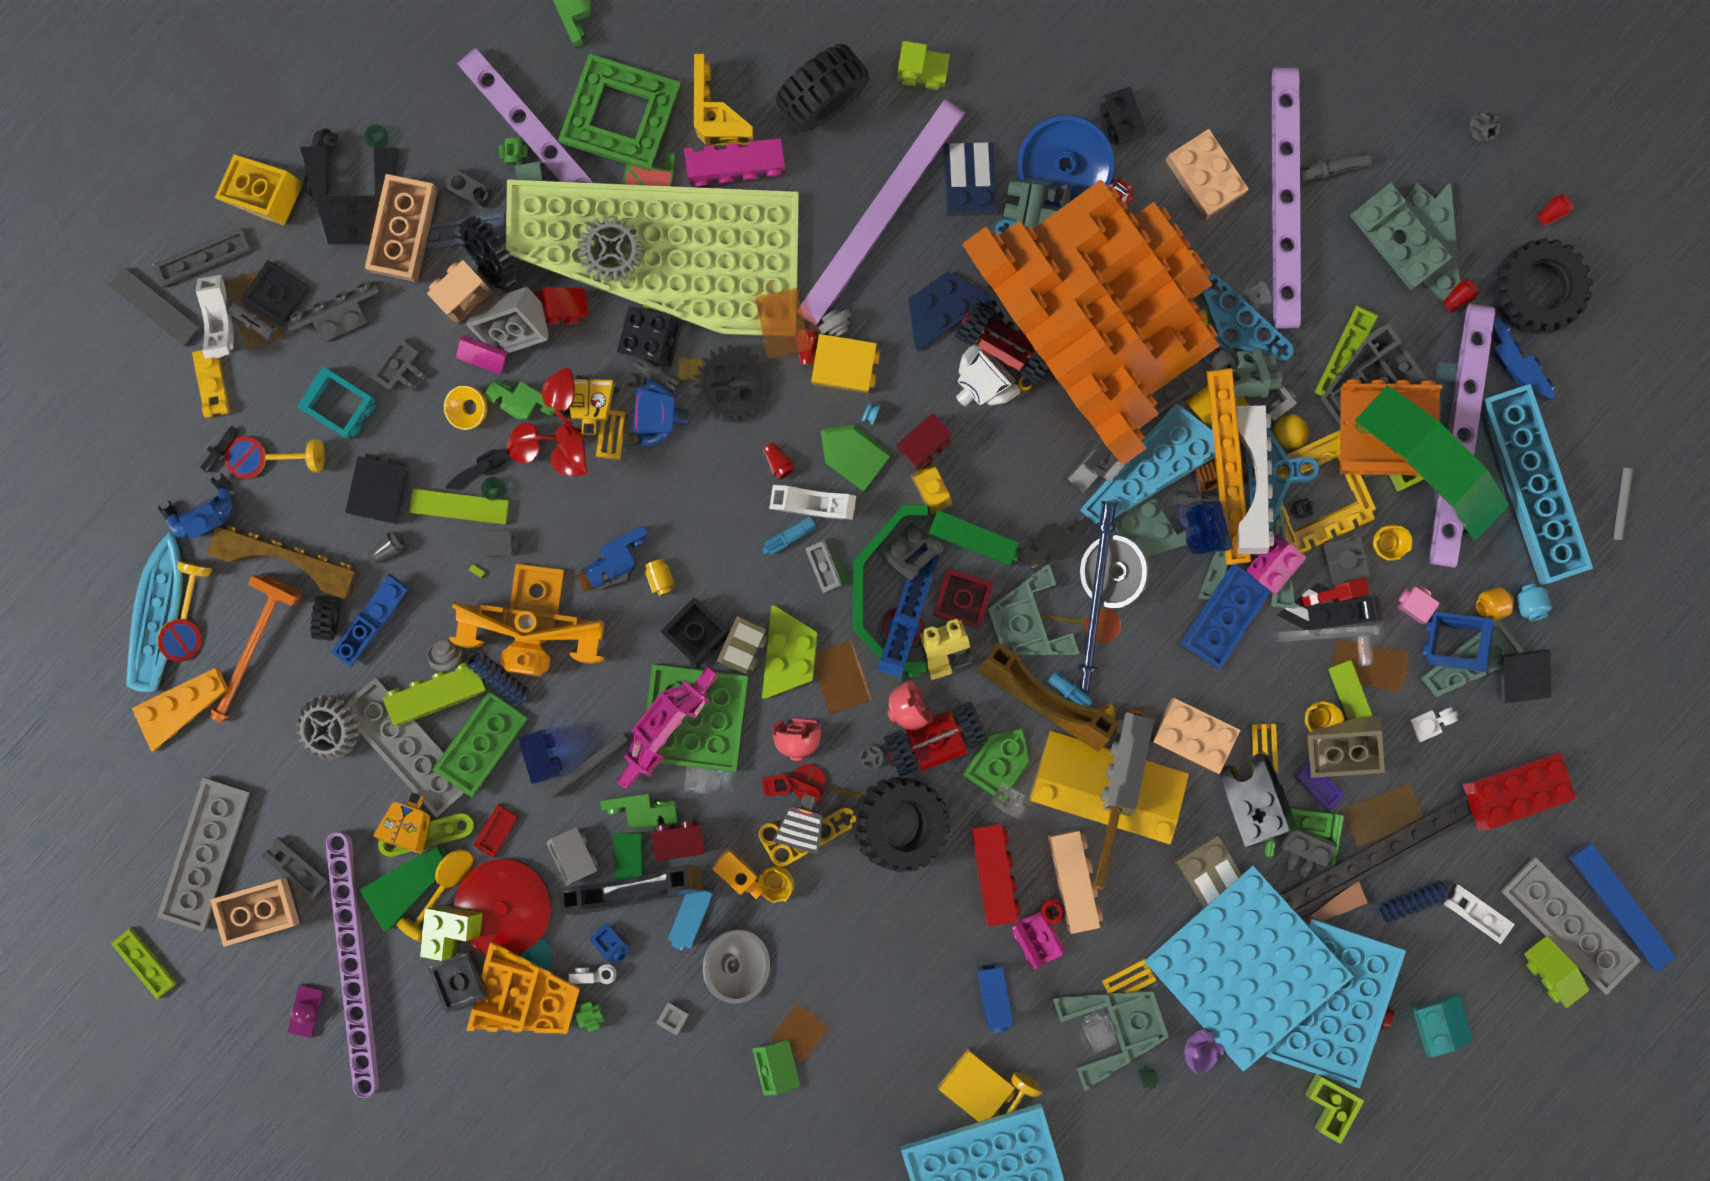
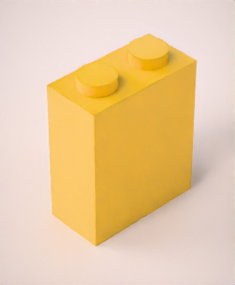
(845, 364)
(976, 1087)

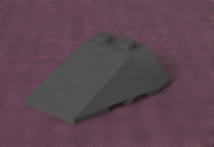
(1377, 358)

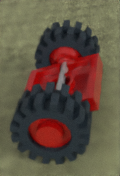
(1001, 341)
(937, 740)

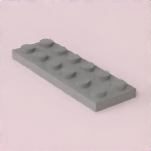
(404, 748)
(203, 854)
(1570, 925)

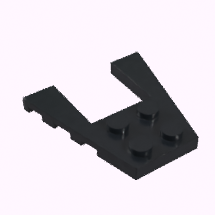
(346, 218)

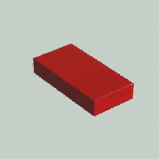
(496, 831)

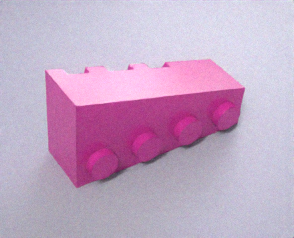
(734, 162)

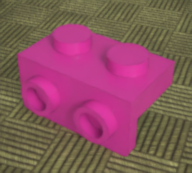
(1276, 566)
(1037, 940)

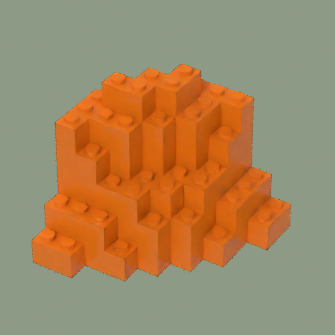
(1103, 305)

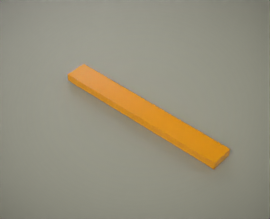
(1227, 456)

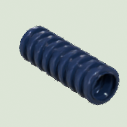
(497, 678)
(1414, 901)

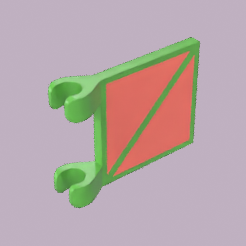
(656, 177)

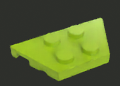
(789, 653)

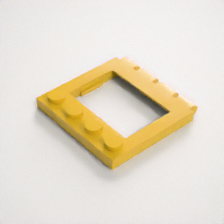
(1340, 520)

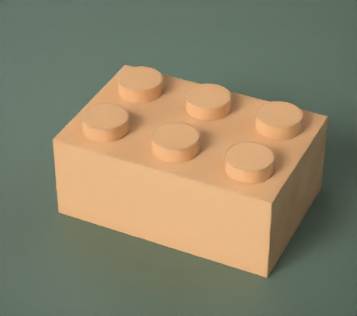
(1206, 174)
(459, 291)
(1195, 735)
(255, 911)

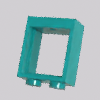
(315, 392)

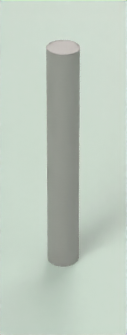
(1623, 504)

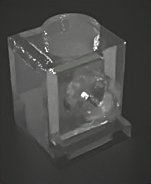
(701, 780)
(1011, 802)

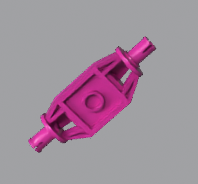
(660, 721)

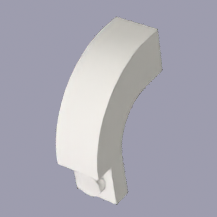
(217, 321)
(812, 502)

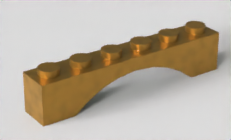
(330, 578)
(1083, 722)

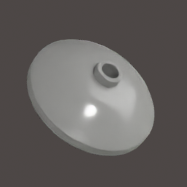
(1117, 589)
(748, 966)

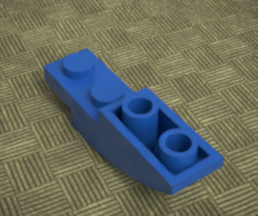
(1520, 370)
(370, 620)

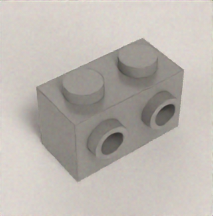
(572, 856)

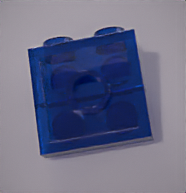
(1205, 527)

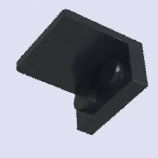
(650, 335)

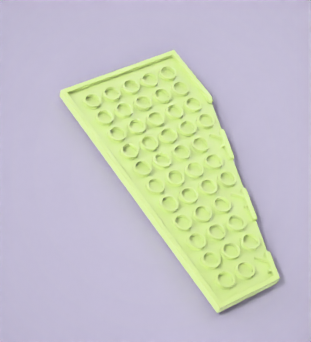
(700, 249)

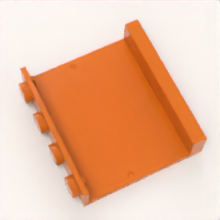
(1363, 452)

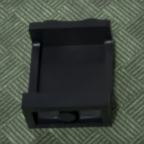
(376, 488)

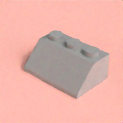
(510, 321)

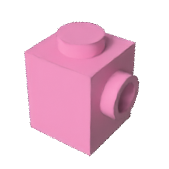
(1418, 603)

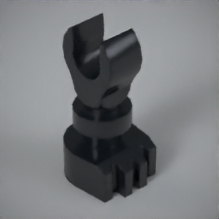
(1302, 508)

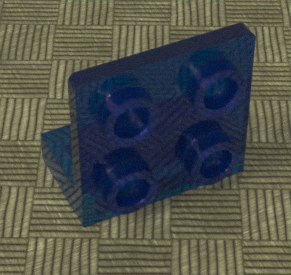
(540, 756)

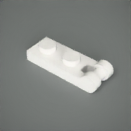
(1480, 914)

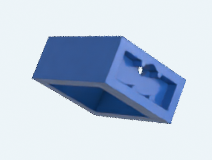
(1481, 624)
(995, 997)

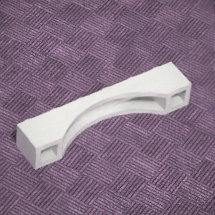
(1254, 528)

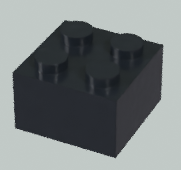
(695, 633)

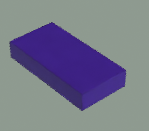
(1321, 788)

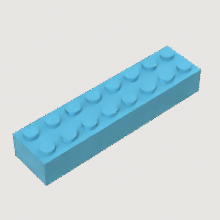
(1535, 485)

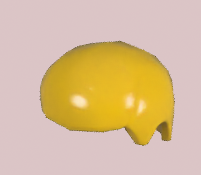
(1291, 431)
(1392, 542)
(1322, 714)
(777, 883)

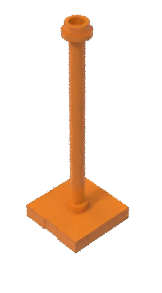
(277, 592)

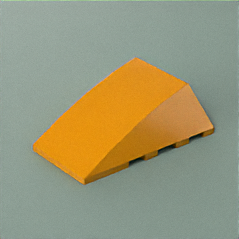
(522, 996)

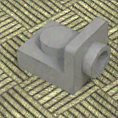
(1279, 408)

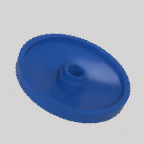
(1066, 152)

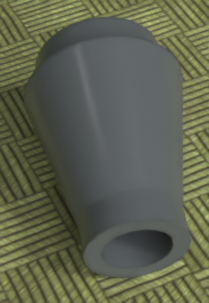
(387, 547)

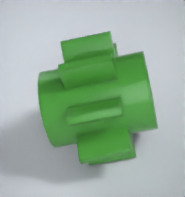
(513, 151)
(589, 1016)

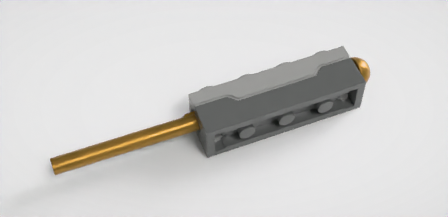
(1124, 778)

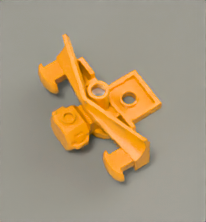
(531, 623)

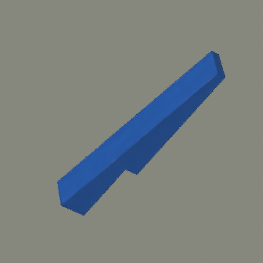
(907, 618)
(1621, 906)

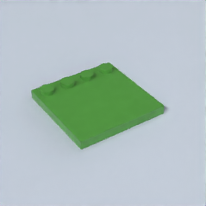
(716, 732)

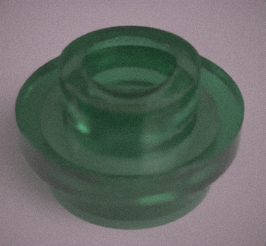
(369, 133)
(493, 482)
(1148, 1077)

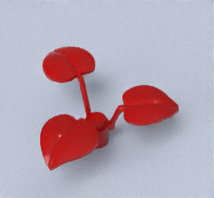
(570, 455)

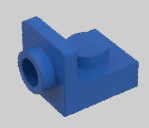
(610, 944)

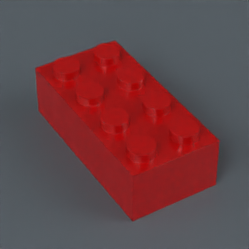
(1519, 791)
(994, 874)

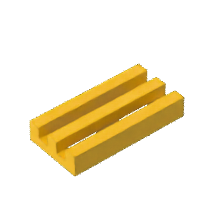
(608, 454)
(1273, 735)
(1147, 971)

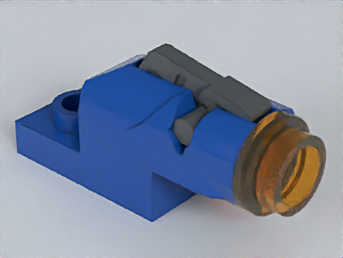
(615, 565)

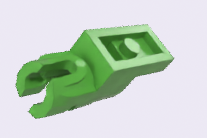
(571, 12)
(517, 402)
(641, 811)

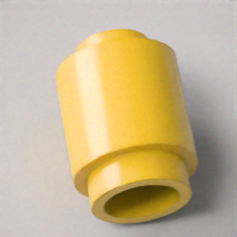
(659, 577)

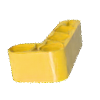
(794, 854)

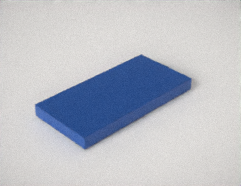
(1226, 616)

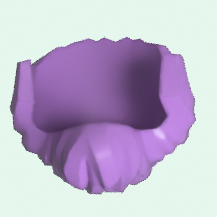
(1202, 1051)

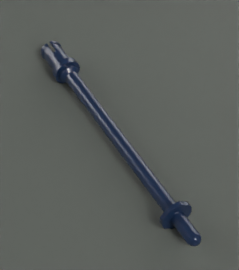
(1105, 527)

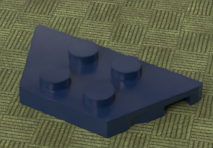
(941, 307)

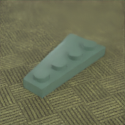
(1444, 679)

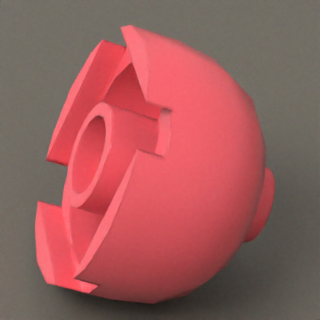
(908, 707)
(797, 738)

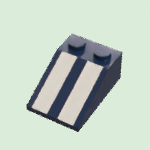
(969, 179)

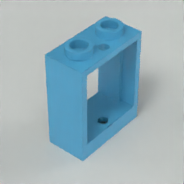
(690, 918)

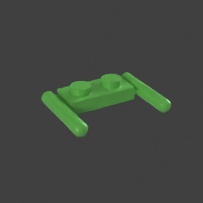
(1317, 822)

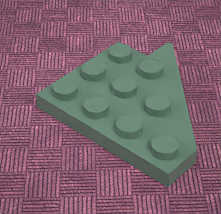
(1438, 219)

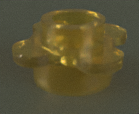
(684, 363)

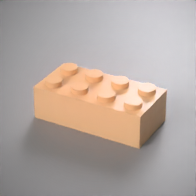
(401, 228)
(1074, 881)

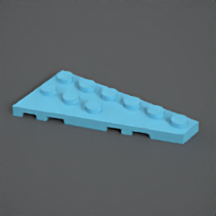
(1173, 450)

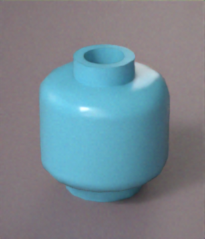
(1533, 602)

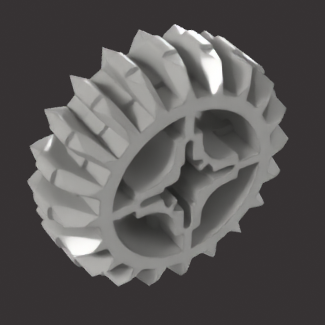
(602, 241)
(314, 723)

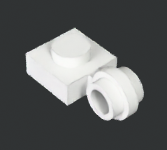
(1428, 725)
(584, 975)

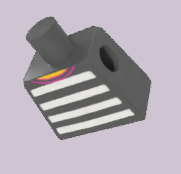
(801, 826)

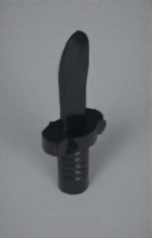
(215, 454)

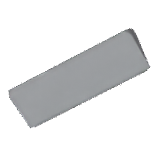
(827, 565)

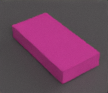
(481, 355)

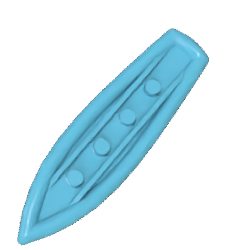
(155, 604)

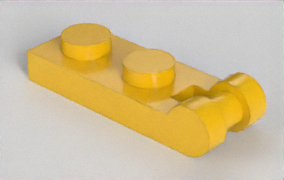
(210, 384)

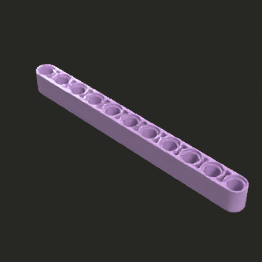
(881, 211)
(347, 975)

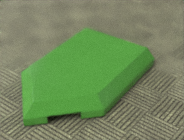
(853, 454)
(999, 761)

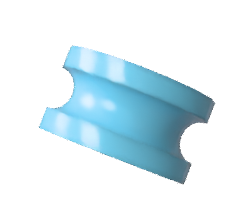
(871, 413)

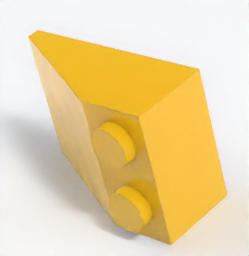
(259, 189)

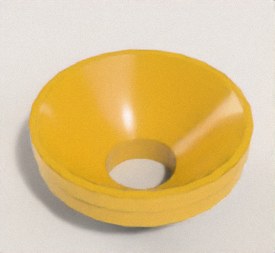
(455, 407)

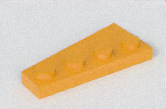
(173, 709)

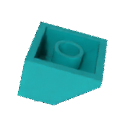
(1442, 1025)

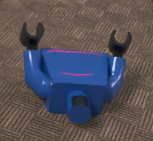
(653, 413)
(202, 516)

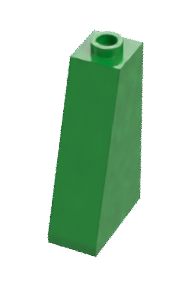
(974, 539)
(401, 888)

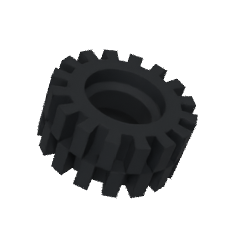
(324, 618)

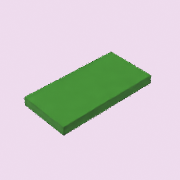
(480, 744)

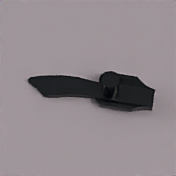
(487, 464)

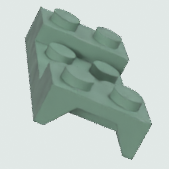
(1382, 218)

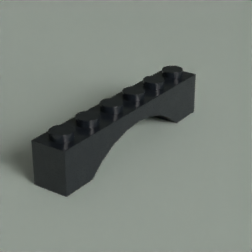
(652, 887)

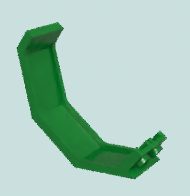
(1436, 458)
(912, 669)

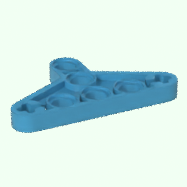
(1229, 318)
(1279, 484)

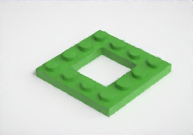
(604, 72)

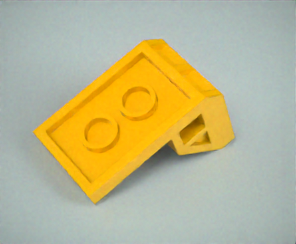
(728, 125)

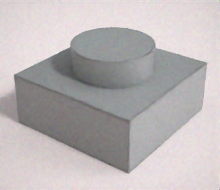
(672, 1018)

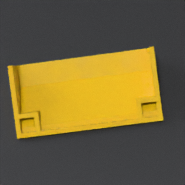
(1073, 781)

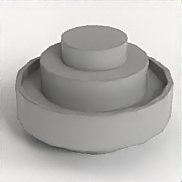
(835, 322)
(444, 655)

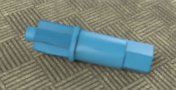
(788, 536)

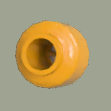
(1495, 603)

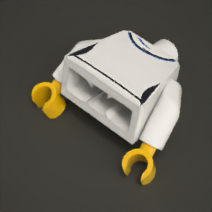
(986, 379)

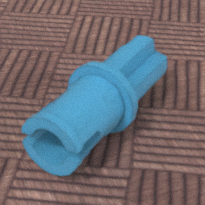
(1069, 689)

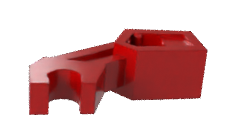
(1343, 591)
(794, 785)

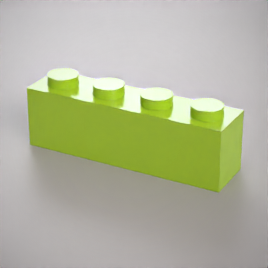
(433, 695)

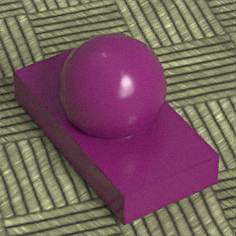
(305, 1011)

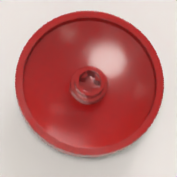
(512, 904)

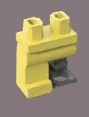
(945, 641)

